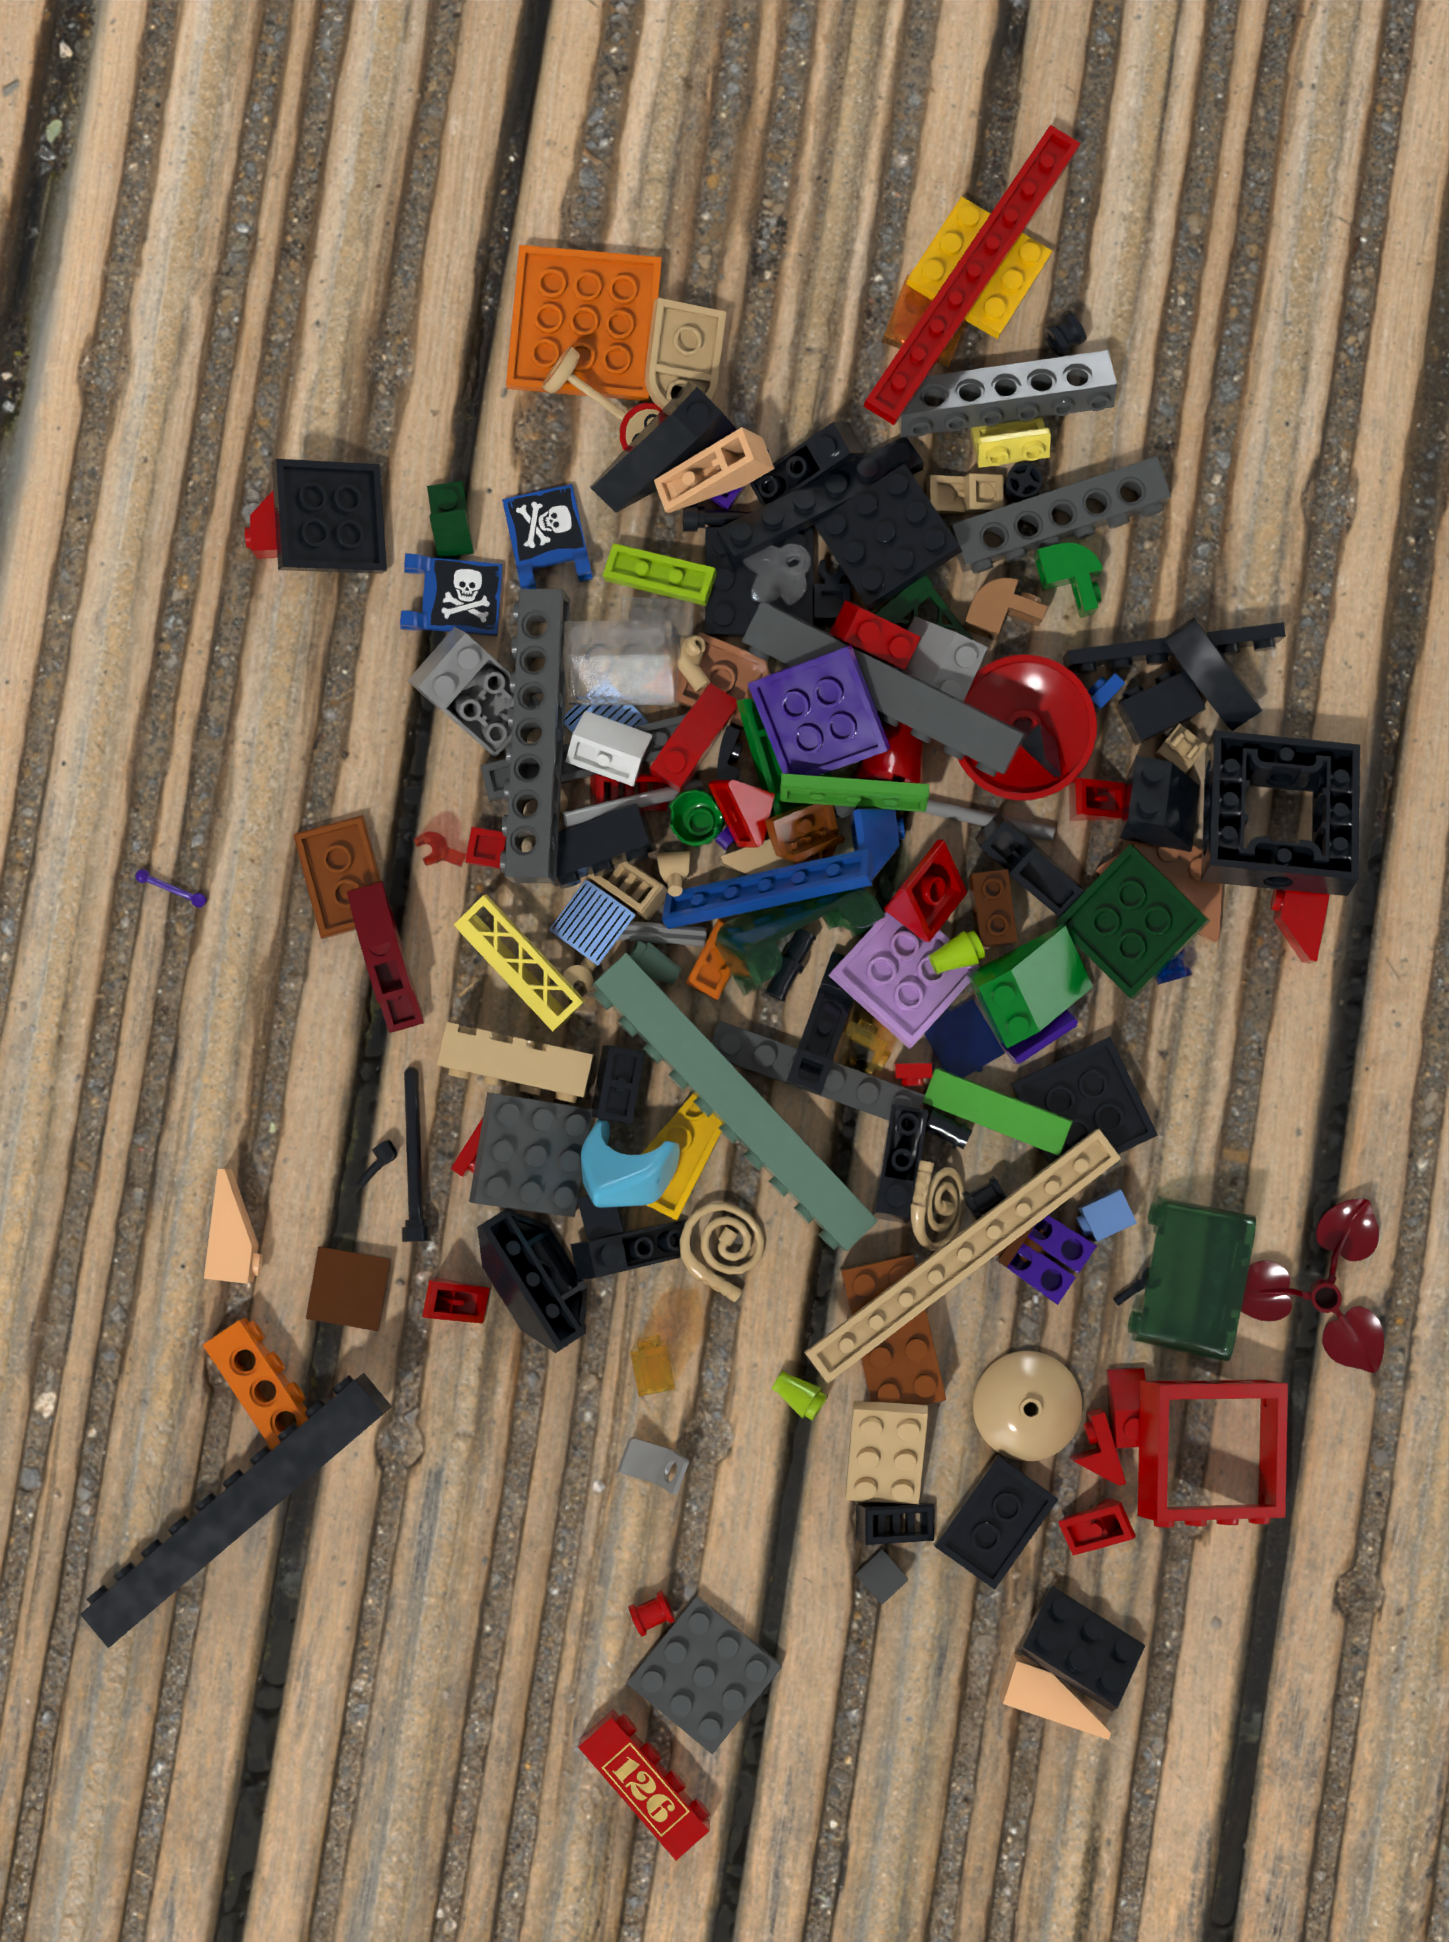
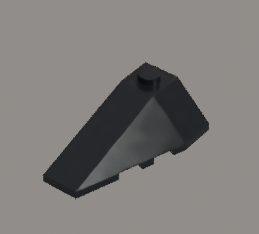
(675, 435)

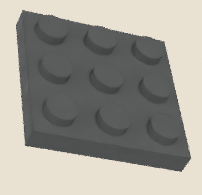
(530, 1155)
(704, 1674)

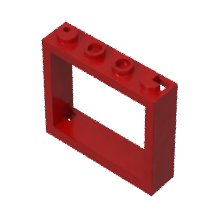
(1154, 1451)

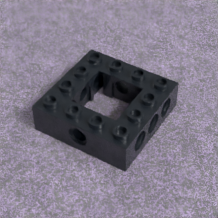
(1277, 762)

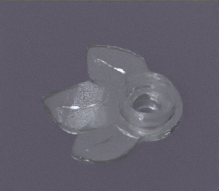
(776, 577)

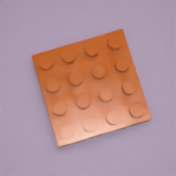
(585, 302)

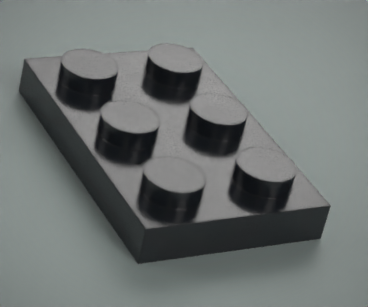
(995, 1522)
(1081, 1648)

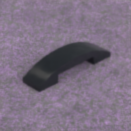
(821, 1033)

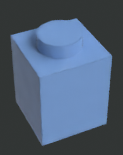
(1105, 1215)

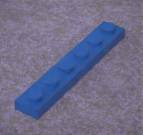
(769, 888)

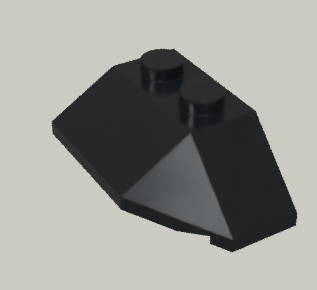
(534, 1278)

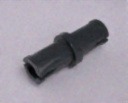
(791, 964)

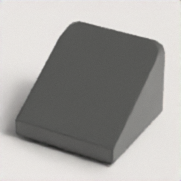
(882, 1576)

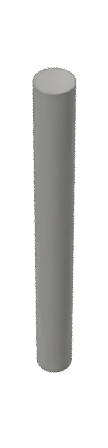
(642, 799)
(983, 818)

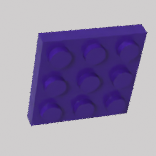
(819, 714)

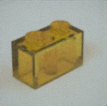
(653, 1365)

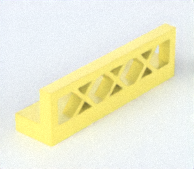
(513, 969)

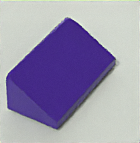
(1038, 1041)

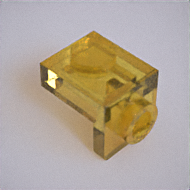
(866, 1035)

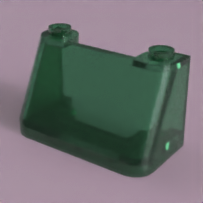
(750, 939)
(1194, 1279)

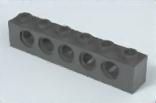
(1011, 394)
(1142, 477)

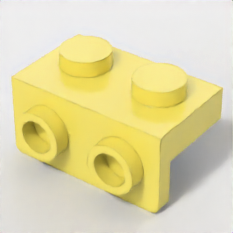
(1011, 442)

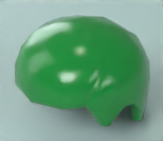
(696, 818)

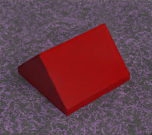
(928, 893)

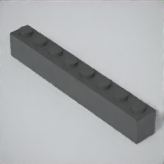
(893, 692)

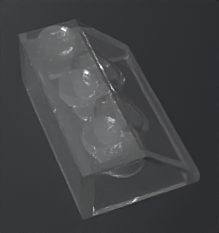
(621, 662)

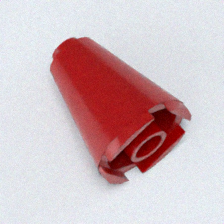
(898, 764)

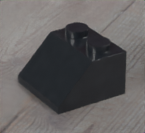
(1159, 805)

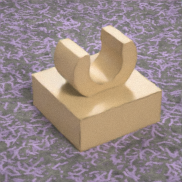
(1181, 748)

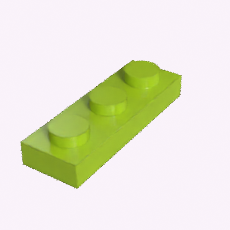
(659, 574)

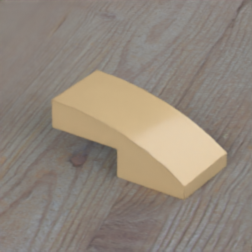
(965, 494)

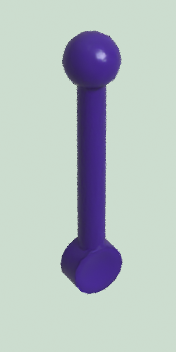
(198, 899)

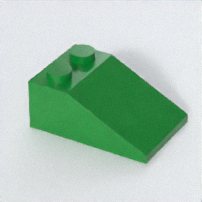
(1030, 985)

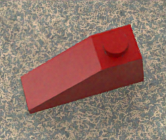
(693, 738)

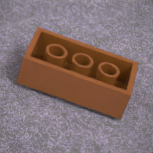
(905, 1363)

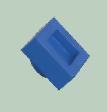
(1104, 690)

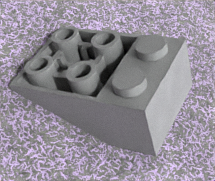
(469, 689)

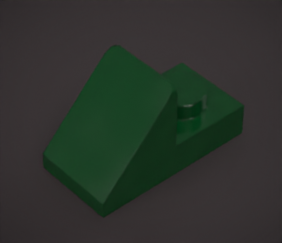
(450, 520)

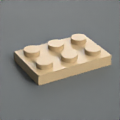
(886, 1452)

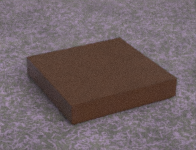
(348, 1288)

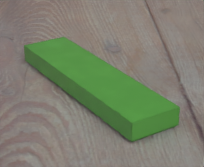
(854, 792)
(998, 1111)

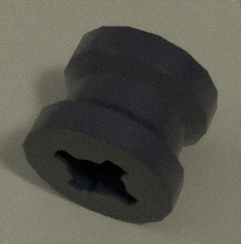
(1064, 334)
(1026, 476)

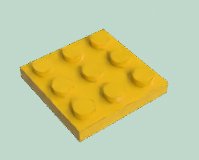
(1007, 286)

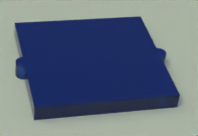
(963, 1040)

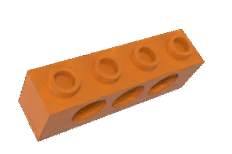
(245, 1382)

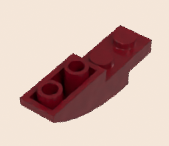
(385, 956)

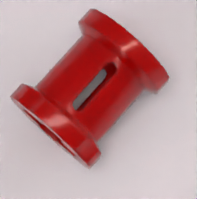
(651, 1613)

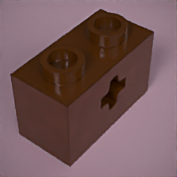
(993, 908)

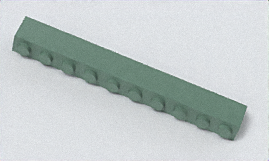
(734, 1102)

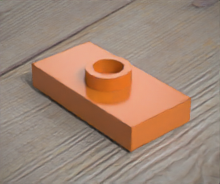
(710, 970)

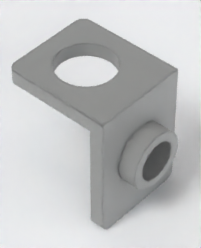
(653, 1464)

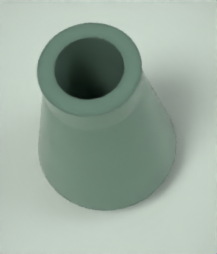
(655, 963)

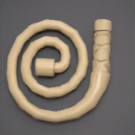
(921, 1206)
(726, 1239)

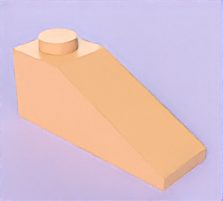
(715, 471)
(232, 1241)
(1046, 1695)

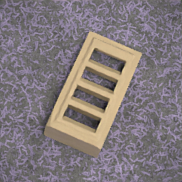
(652, 900)

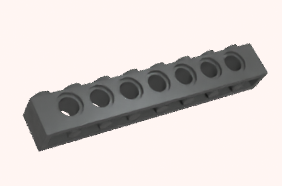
(540, 863)

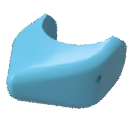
(625, 1179)

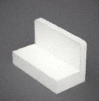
(608, 748)

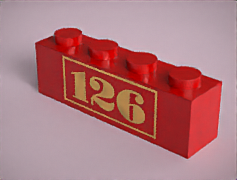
(645, 1784)

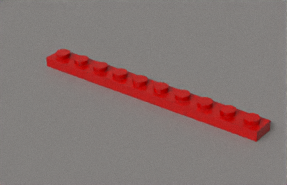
(971, 275)

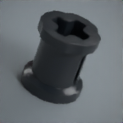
(984, 1198)

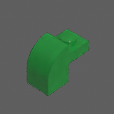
(1071, 565)

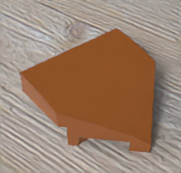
(804, 833)

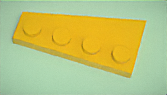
(696, 1140)

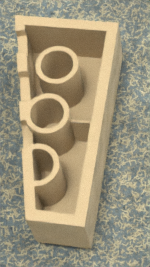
(515, 1060)

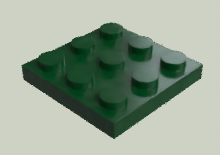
(1132, 921)

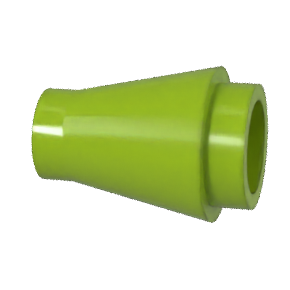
(959, 952)
(801, 1395)

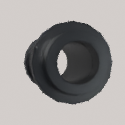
(948, 1130)

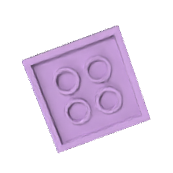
(895, 981)

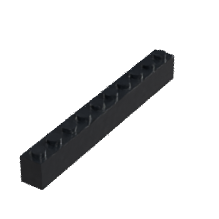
(236, 1509)

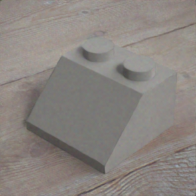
(944, 658)

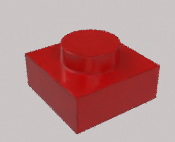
(485, 847)
(912, 1073)

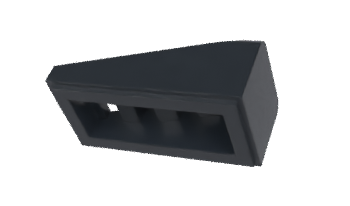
(864, 1523)

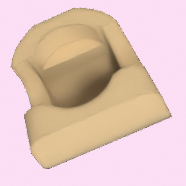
(674, 869)
(581, 974)

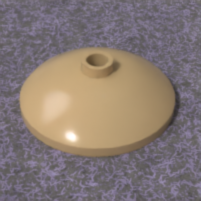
(1005, 1391)

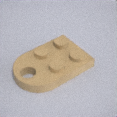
(683, 348)

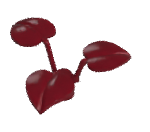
(1353, 1338)

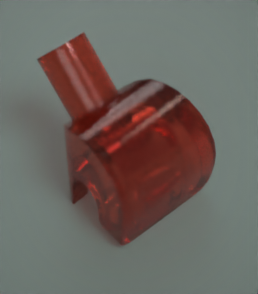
(440, 849)

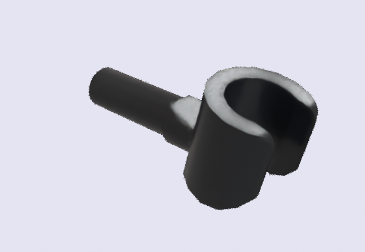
(385, 1154)
(1137, 1286)

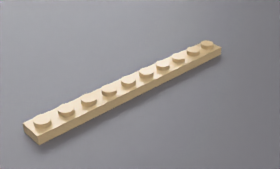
(962, 1256)

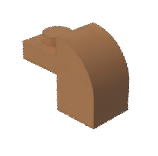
(995, 602)

